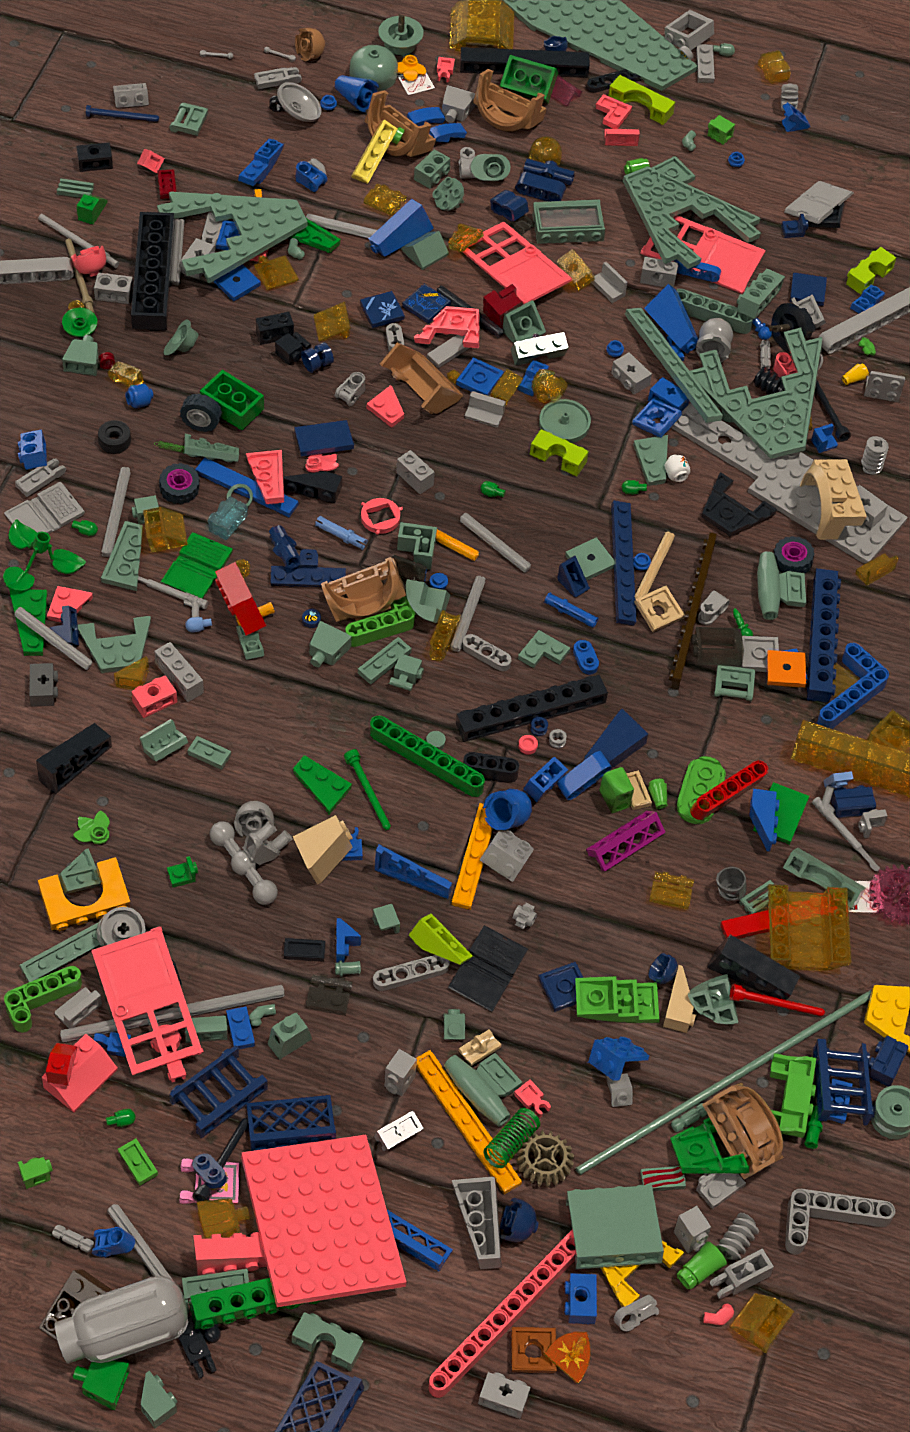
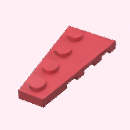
(268, 473)

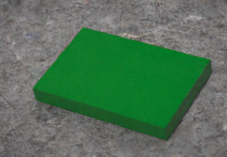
(789, 813)

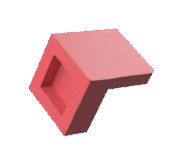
(150, 160)

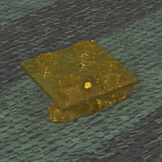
(275, 271)
(332, 322)

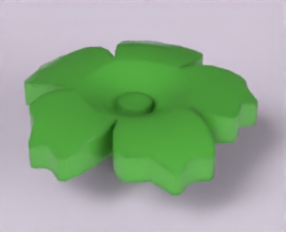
(868, 347)

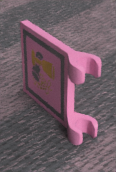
(228, 1190)

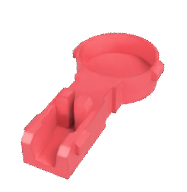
(173, 1039)

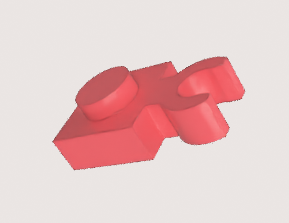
(445, 68)
(531, 1096)

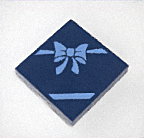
(382, 309)

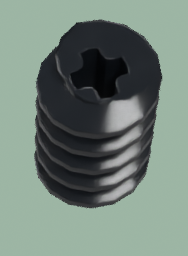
(767, 382)

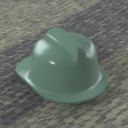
(490, 167)
(182, 339)

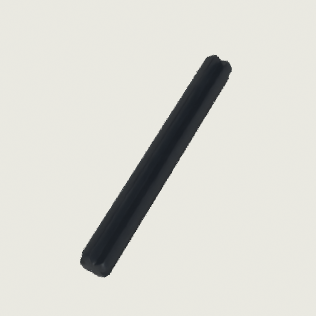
(458, 302)

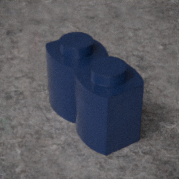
(509, 205)

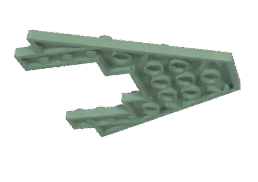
(663, 197)
(258, 220)
(774, 421)

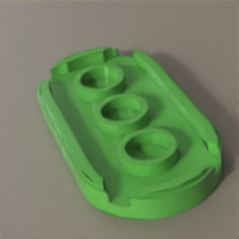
(699, 778)

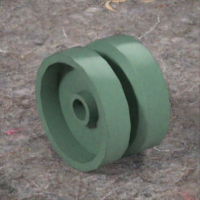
(892, 1112)

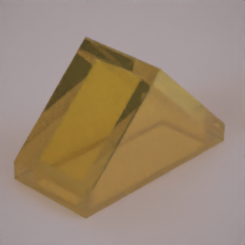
(132, 675)

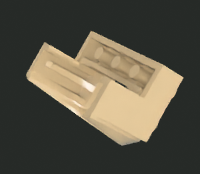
(835, 485)

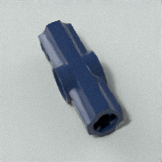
(549, 170)
(284, 547)

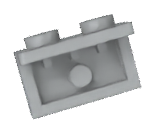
(813, 309)

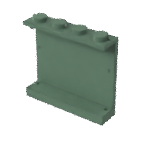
(615, 1227)

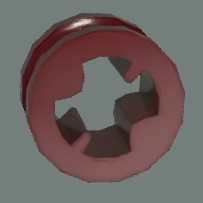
(106, 360)

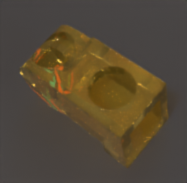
(125, 374)

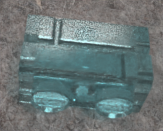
(227, 518)

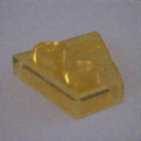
(464, 237)

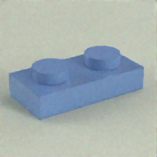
(838, 779)

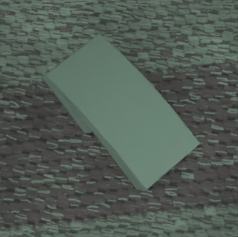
(250, 644)

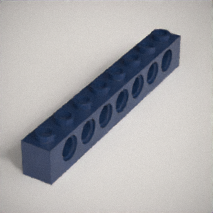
(823, 635)

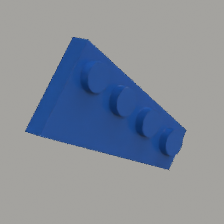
(400, 868)

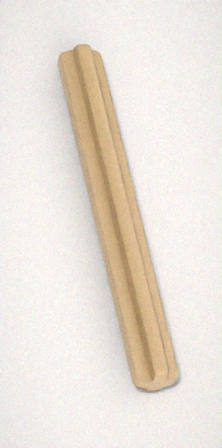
(655, 565)

